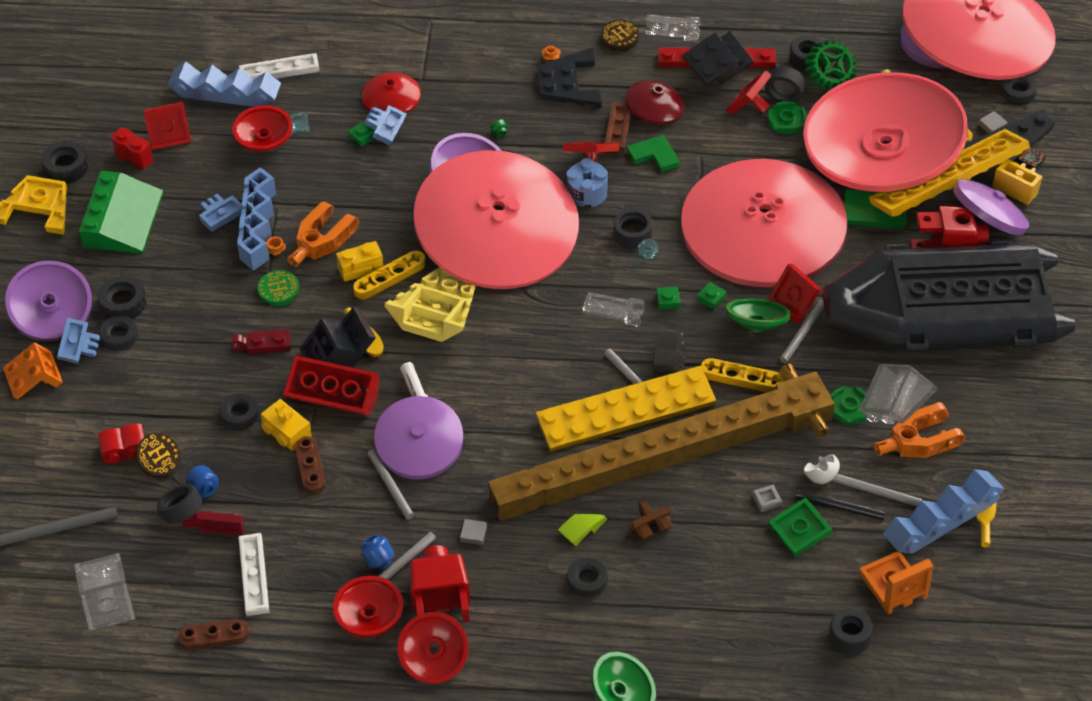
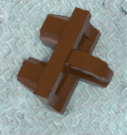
(642, 525)

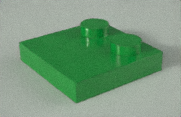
(800, 527)

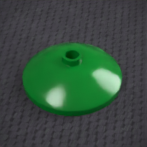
(757, 314)
(621, 678)

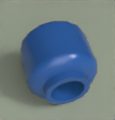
(203, 480)
(377, 552)

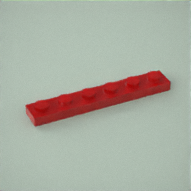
(674, 57)

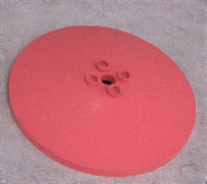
(908, 110)
(753, 247)

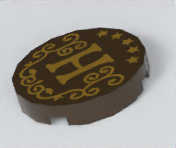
(620, 35)
(157, 454)

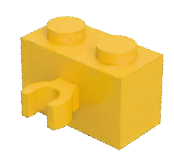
(1017, 181)
(285, 424)

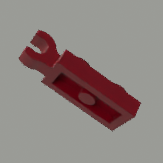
(263, 341)
(216, 523)

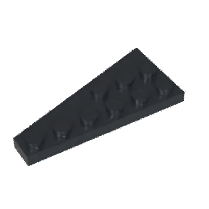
(1030, 128)

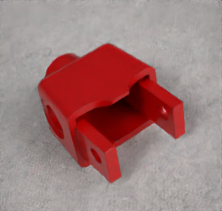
(950, 228)
(439, 582)

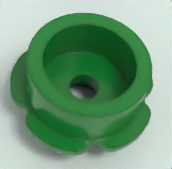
(499, 128)

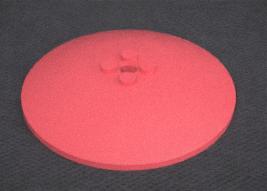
(982, 35)
(490, 245)

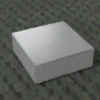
(992, 122)
(767, 498)
(473, 532)

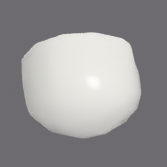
(824, 470)

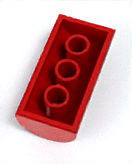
(332, 385)

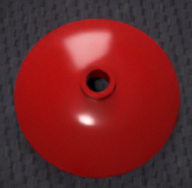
(391, 90)
(262, 128)
(364, 597)
(415, 647)

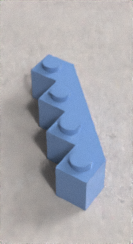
(218, 87)
(254, 223)
(950, 510)

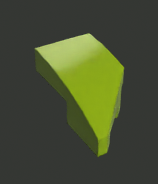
(580, 525)

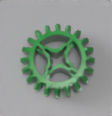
(837, 71)

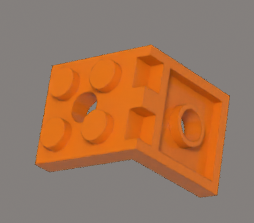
(903, 580)

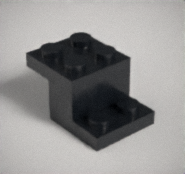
(718, 58)
(339, 341)

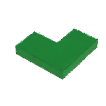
(657, 149)

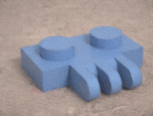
(385, 123)
(219, 212)
(77, 341)

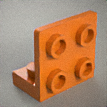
(30, 368)

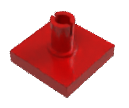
(750, 94)
(167, 125)
(590, 148)
(795, 292)

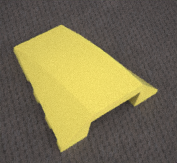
(433, 307)

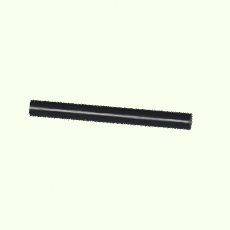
(842, 505)

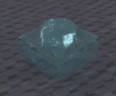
(300, 122)

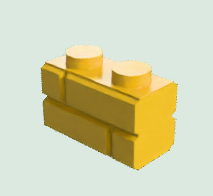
(359, 261)

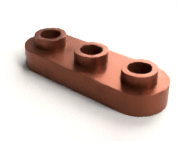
(311, 471)
(204, 639)

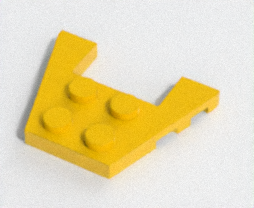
(39, 197)

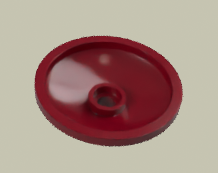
(654, 102)

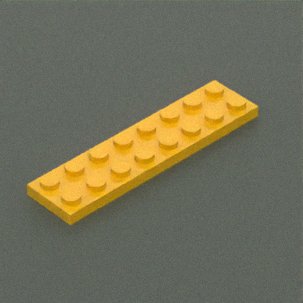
(971, 162)
(625, 408)

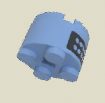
(587, 183)

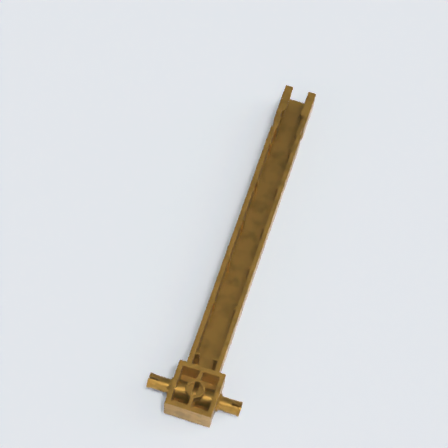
(793, 405)

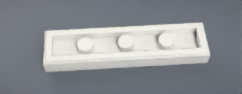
(283, 67)
(253, 574)

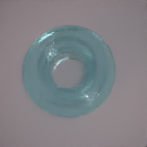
(648, 249)

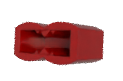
(132, 148)
(120, 443)

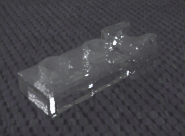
(672, 26)
(614, 308)

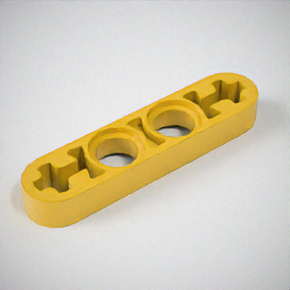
(373, 287)
(742, 373)

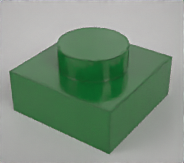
(361, 134)
(711, 295)
(668, 298)

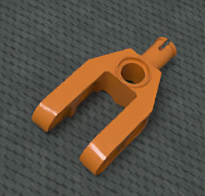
(315, 245)
(909, 443)

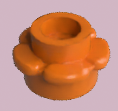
(550, 53)
(275, 245)

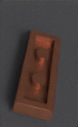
(618, 125)

